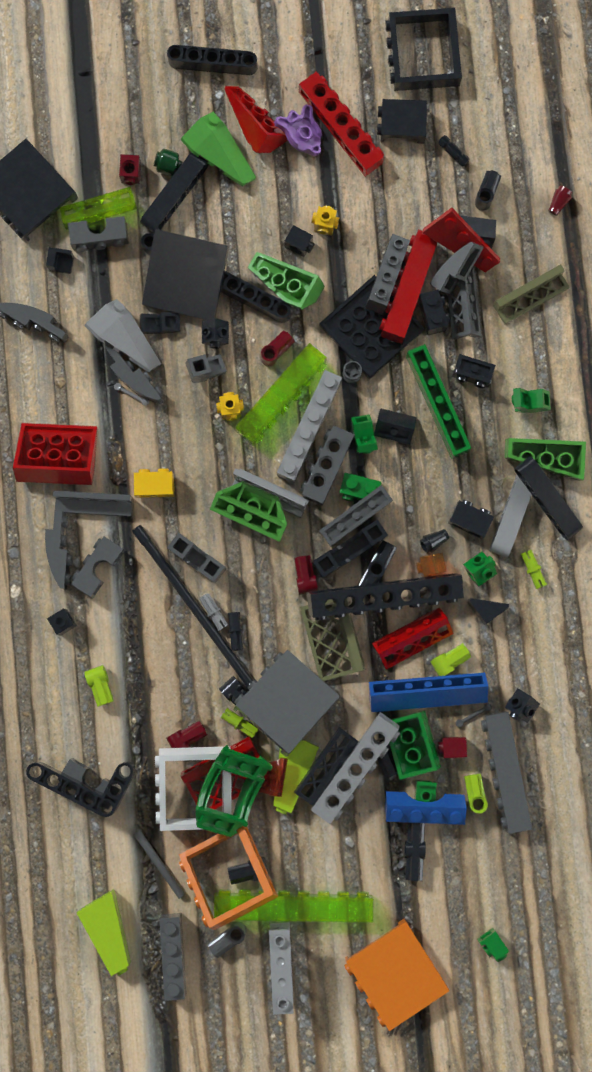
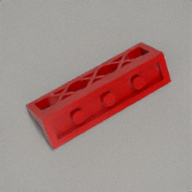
(411, 635)

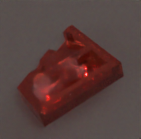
(275, 778)

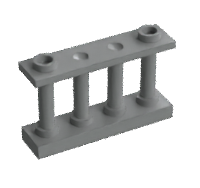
(281, 967)

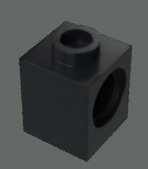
(299, 241)
(62, 622)

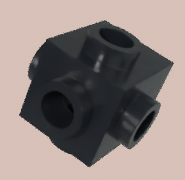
(215, 333)
(522, 706)

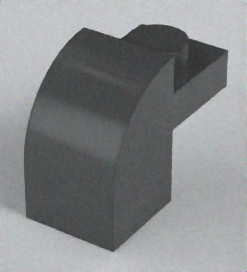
(203, 368)

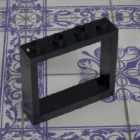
(425, 81)

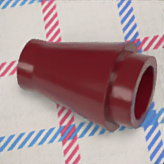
(560, 199)

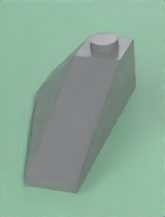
(118, 327)

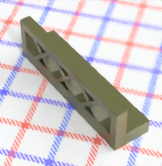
(525, 290)

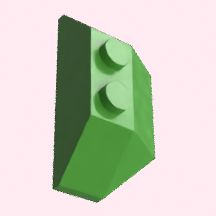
(251, 508)

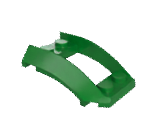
(241, 764)

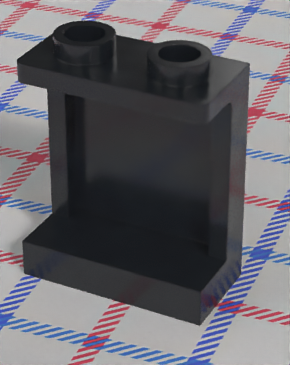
(403, 119)

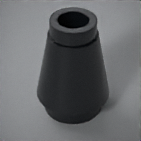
(434, 540)

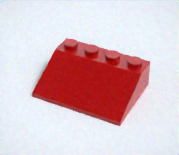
(55, 454)

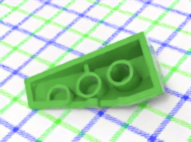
(215, 143)
(288, 282)

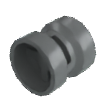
(352, 368)

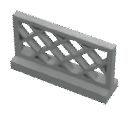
(289, 501)

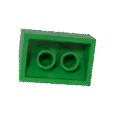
(414, 747)

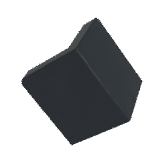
(60, 260)

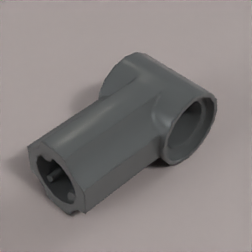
(227, 940)

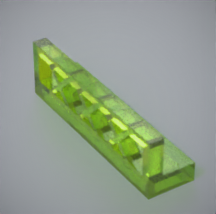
(99, 211)

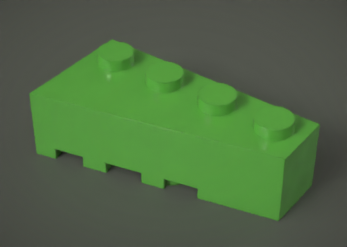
(555, 456)

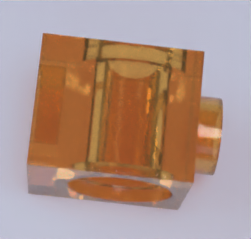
(431, 565)

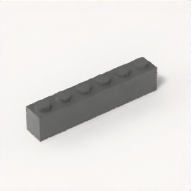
(507, 772)

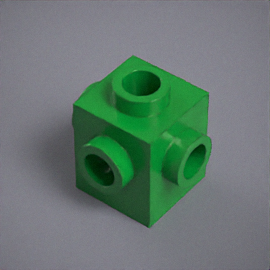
(480, 568)

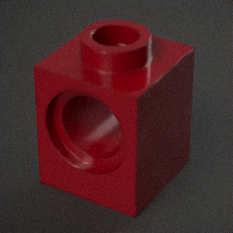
(126, 163)
(453, 747)

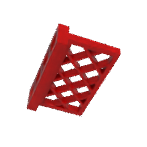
(203, 767)

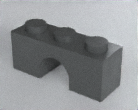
(113, 235)
(196, 558)
(86, 579)
(78, 771)

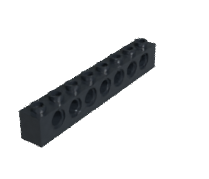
(317, 599)

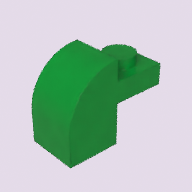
(531, 401)
(364, 434)

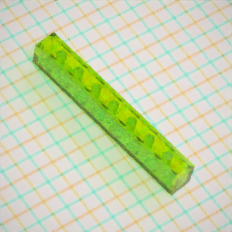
(300, 906)

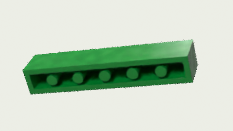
(438, 401)

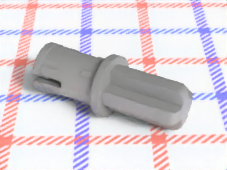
(213, 611)

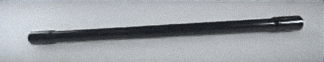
(146, 541)

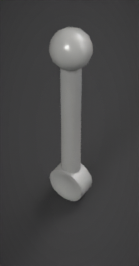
(118, 387)

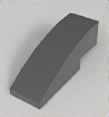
(456, 267)

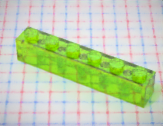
(280, 394)

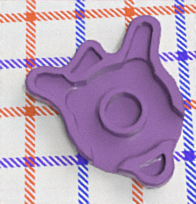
(301, 130)

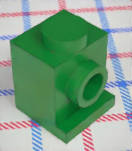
(425, 786)
(493, 945)

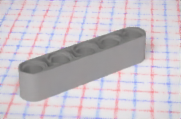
(511, 519)

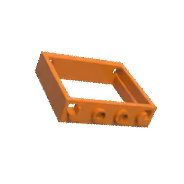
(258, 866)

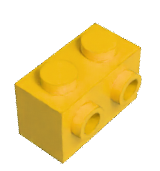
(153, 484)

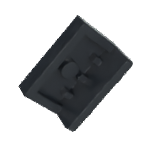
(473, 371)

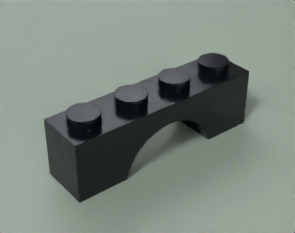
(350, 549)

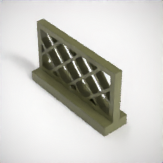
(350, 640)

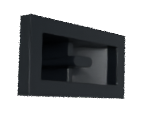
(487, 610)

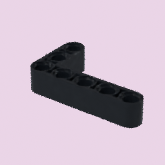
(82, 789)

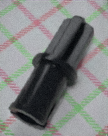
(235, 631)

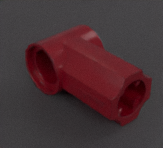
(277, 348)
(305, 578)
(188, 736)

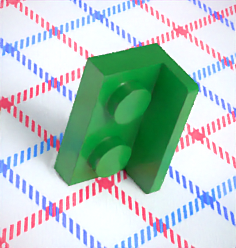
(357, 487)

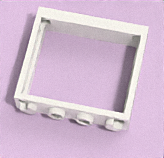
(184, 754)

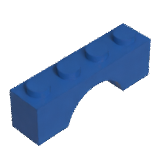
(447, 810)

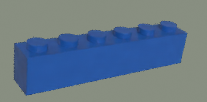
(428, 692)

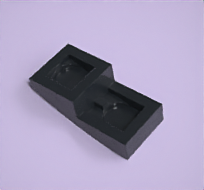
(160, 323)

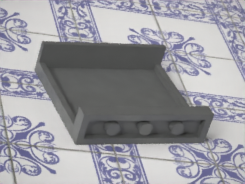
(286, 701)

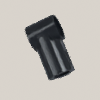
(487, 189)
(232, 689)
(387, 762)
(243, 872)

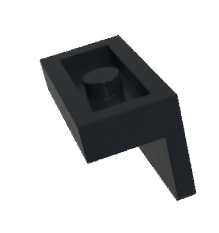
(395, 426)

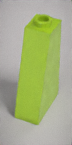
(297, 767)
(106, 931)

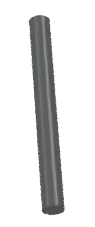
(159, 864)

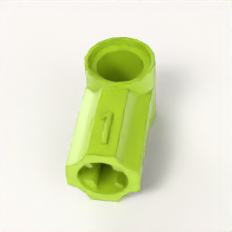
(448, 661)
(98, 681)
(475, 790)

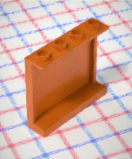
(396, 976)

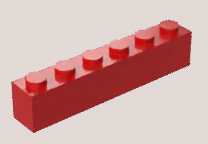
(409, 287)

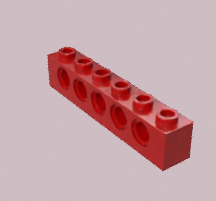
(318, 84)

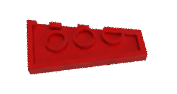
(454, 233)

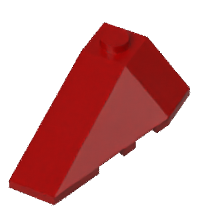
(255, 122)

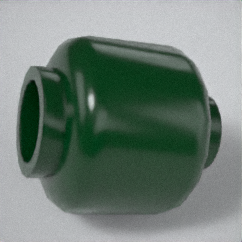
(167, 162)

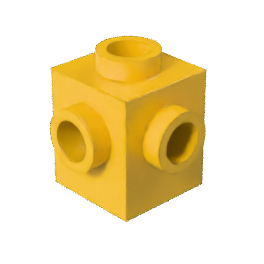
(325, 220)
(233, 412)

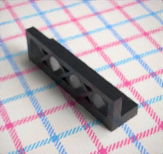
(329, 769)

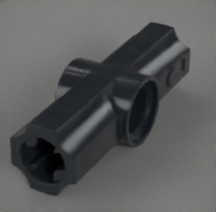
(382, 558)
(415, 851)

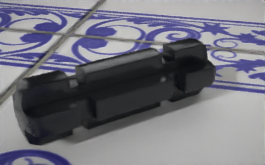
(453, 150)

